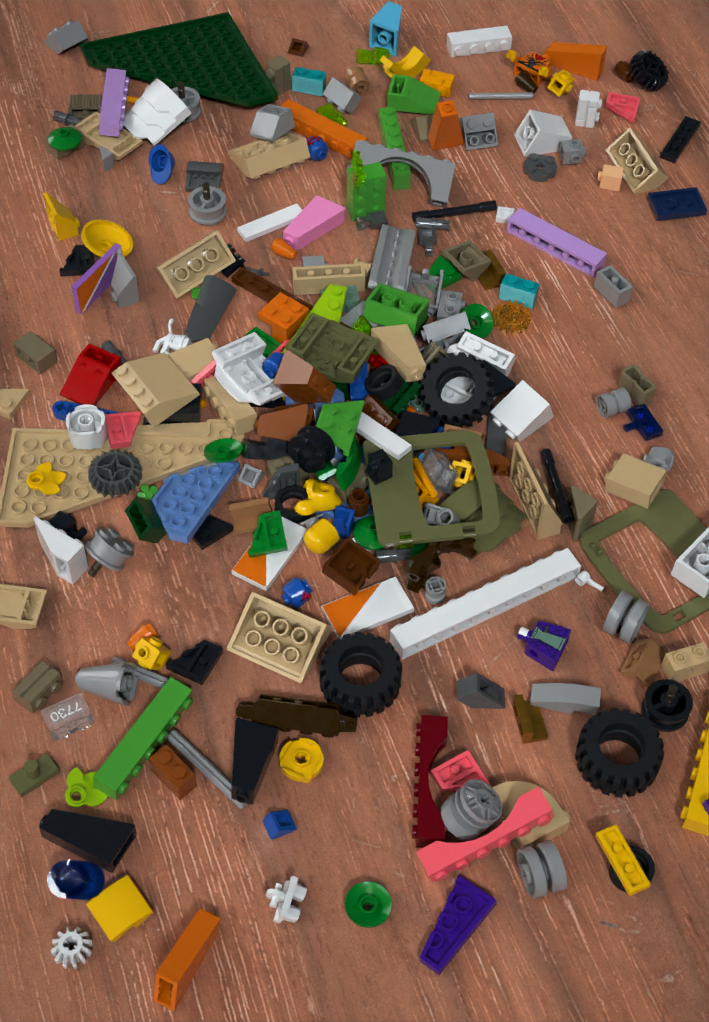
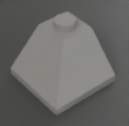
(124, 284)

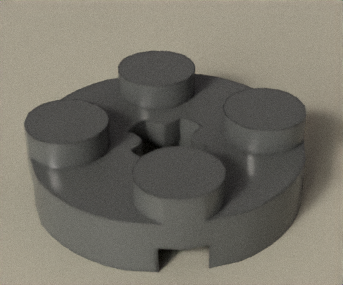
(547, 164)

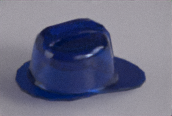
(76, 879)

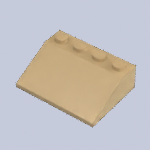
(267, 156)
(155, 386)
(533, 495)
(278, 637)

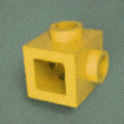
(561, 83)
(463, 467)
(151, 653)

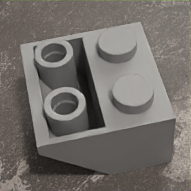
(65, 37)
(272, 122)
(479, 131)

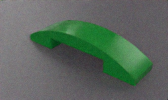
(348, 470)

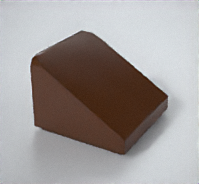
(298, 47)

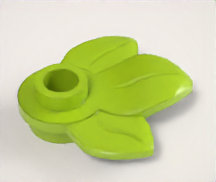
(85, 788)

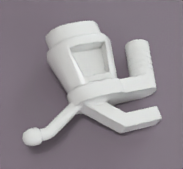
(171, 341)

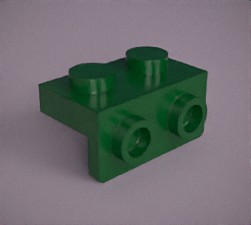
(398, 402)

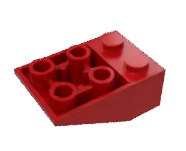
(91, 375)

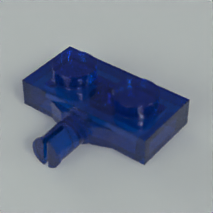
(643, 422)

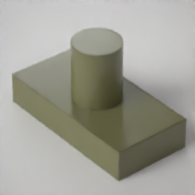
(33, 775)

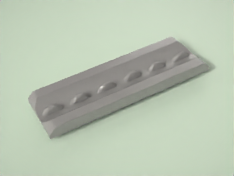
(392, 257)

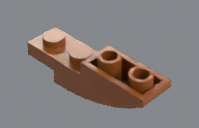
(499, 464)

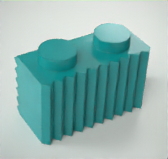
(308, 81)
(519, 289)

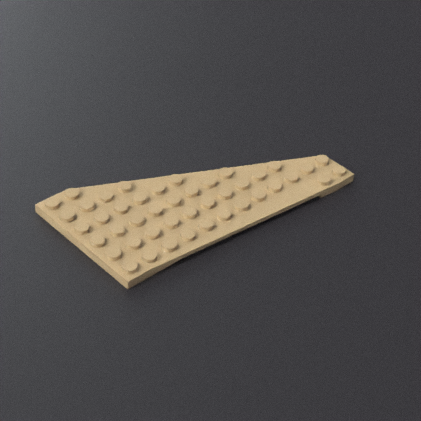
(159, 449)

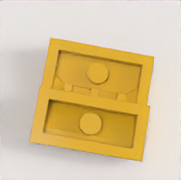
(120, 908)

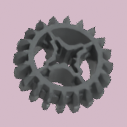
(115, 473)

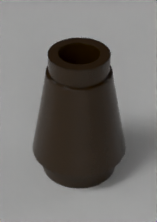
(525, 82)

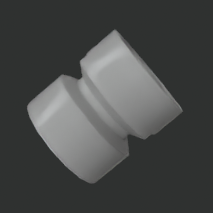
(613, 403)

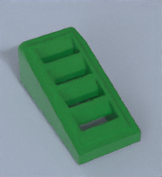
(328, 471)

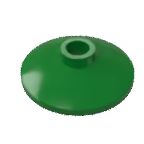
(64, 138)
(483, 320)
(223, 450)
(365, 535)
(368, 894)

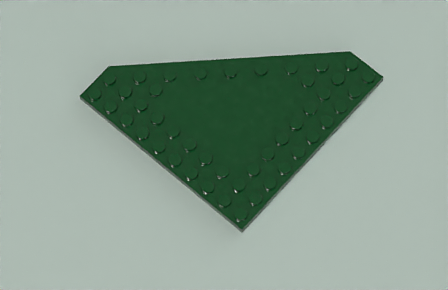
(200, 52)

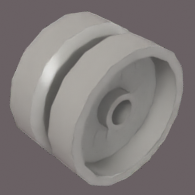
(623, 615)
(541, 869)

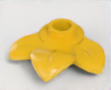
(47, 479)

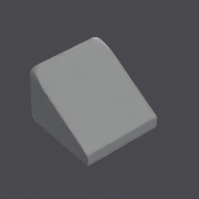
(106, 158)
(250, 476)

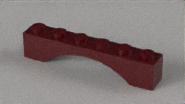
(433, 740)

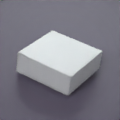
(503, 214)

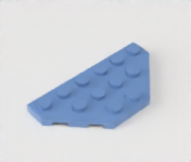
(188, 499)

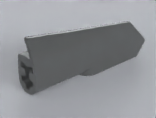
(209, 308)

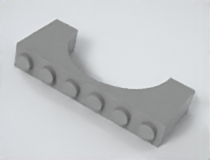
(435, 172)

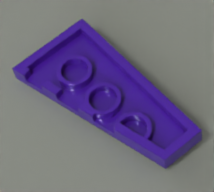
(461, 916)

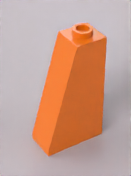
(579, 59)
(445, 127)
(185, 959)

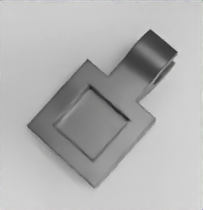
(372, 219)
(427, 237)

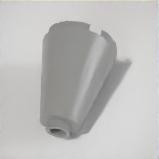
(109, 681)

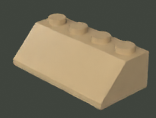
(640, 166)
(195, 262)

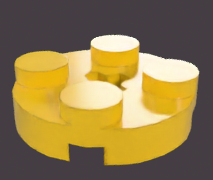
(301, 772)

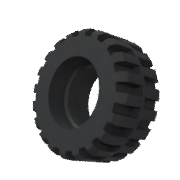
(450, 368)
(361, 650)
(626, 728)

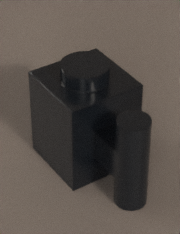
(68, 524)

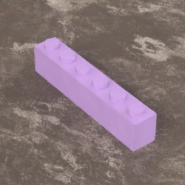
(113, 102)
(556, 242)

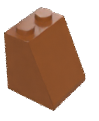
(302, 381)
(285, 423)

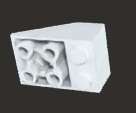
(63, 552)

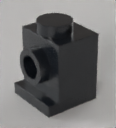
(379, 467)

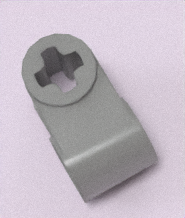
(437, 515)

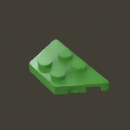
(341, 422)

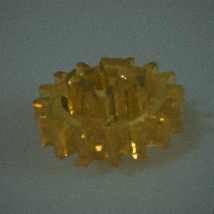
(511, 317)

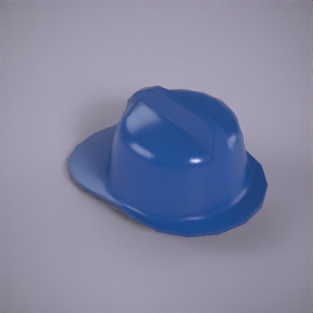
(161, 163)

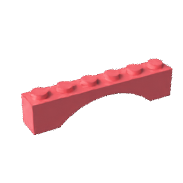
(444, 857)

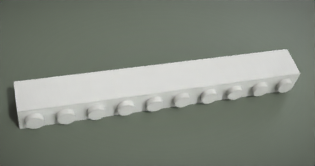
(484, 603)

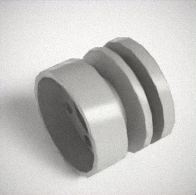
(471, 810)

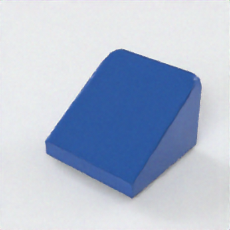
(279, 823)

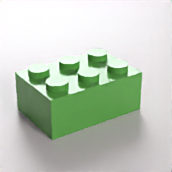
(370, 195)
(396, 307)

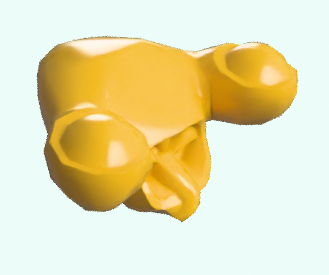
(320, 498)

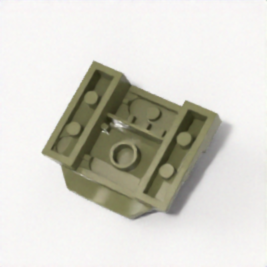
(332, 348)
(467, 506)

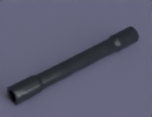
(459, 210)
(563, 506)

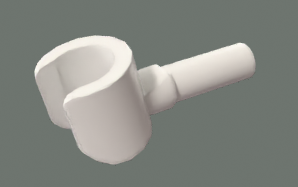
(584, 577)

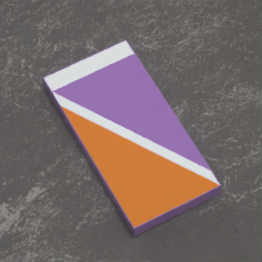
(95, 280)

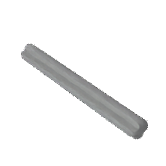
(203, 765)

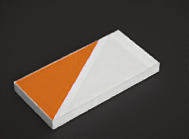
(264, 569)
(367, 608)

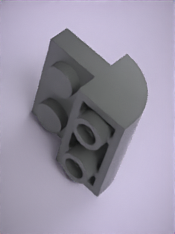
(203, 172)

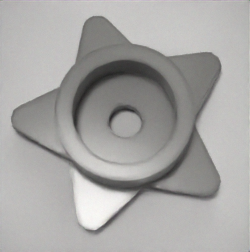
(309, 522)

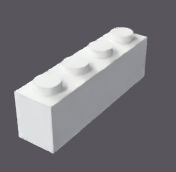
(479, 41)

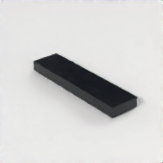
(680, 139)

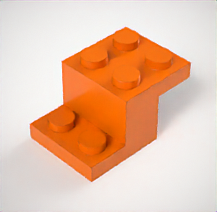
(284, 316)

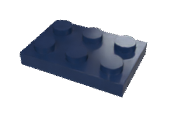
(677, 204)

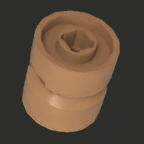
(357, 80)

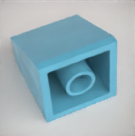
(386, 28)

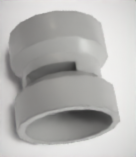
(435, 590)

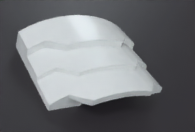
(155, 113)
(242, 373)
(462, 388)

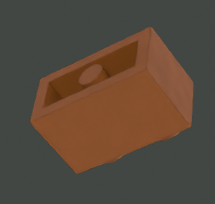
(173, 772)

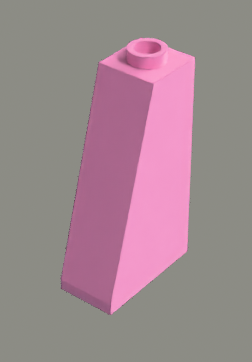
(313, 222)

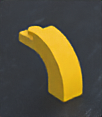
(411, 65)

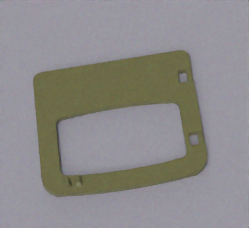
(397, 500)
(674, 526)

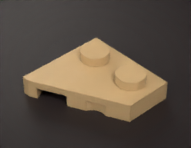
(11, 401)

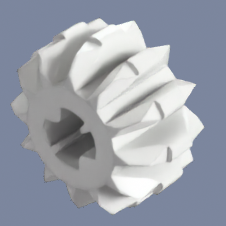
(63, 952)

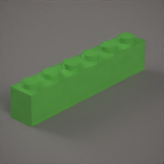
(392, 138)
(143, 738)

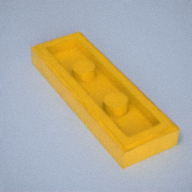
(622, 860)

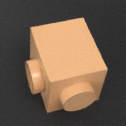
(610, 177)

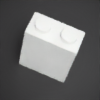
(541, 133)
(522, 412)

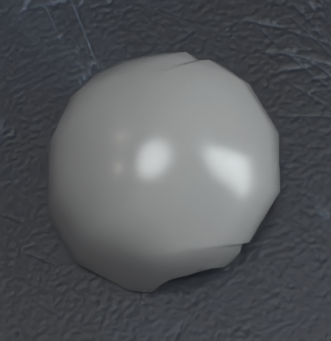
(660, 457)

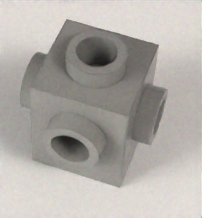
(572, 151)

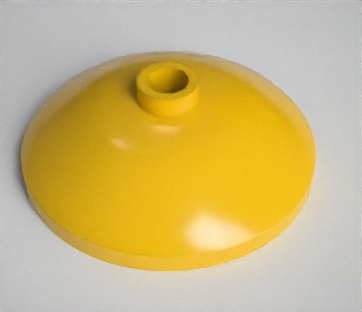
(103, 234)

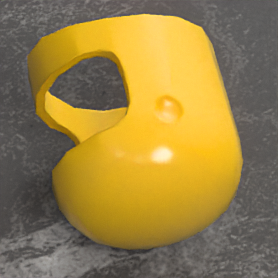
(320, 537)

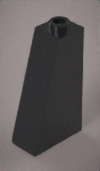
(416, 424)
(252, 755)
(89, 837)

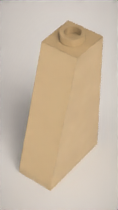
(400, 350)

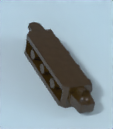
(298, 715)

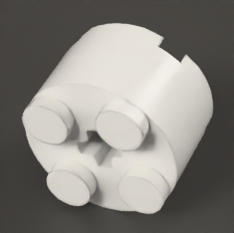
(86, 427)

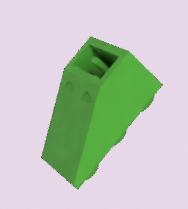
(411, 95)

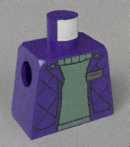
(545, 643)

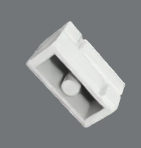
(587, 108)

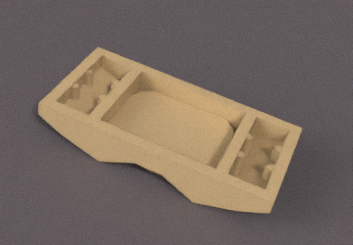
(118, 146)
(21, 606)

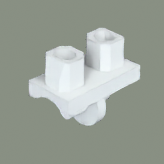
(290, 891)

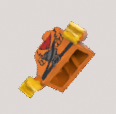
(534, 64)

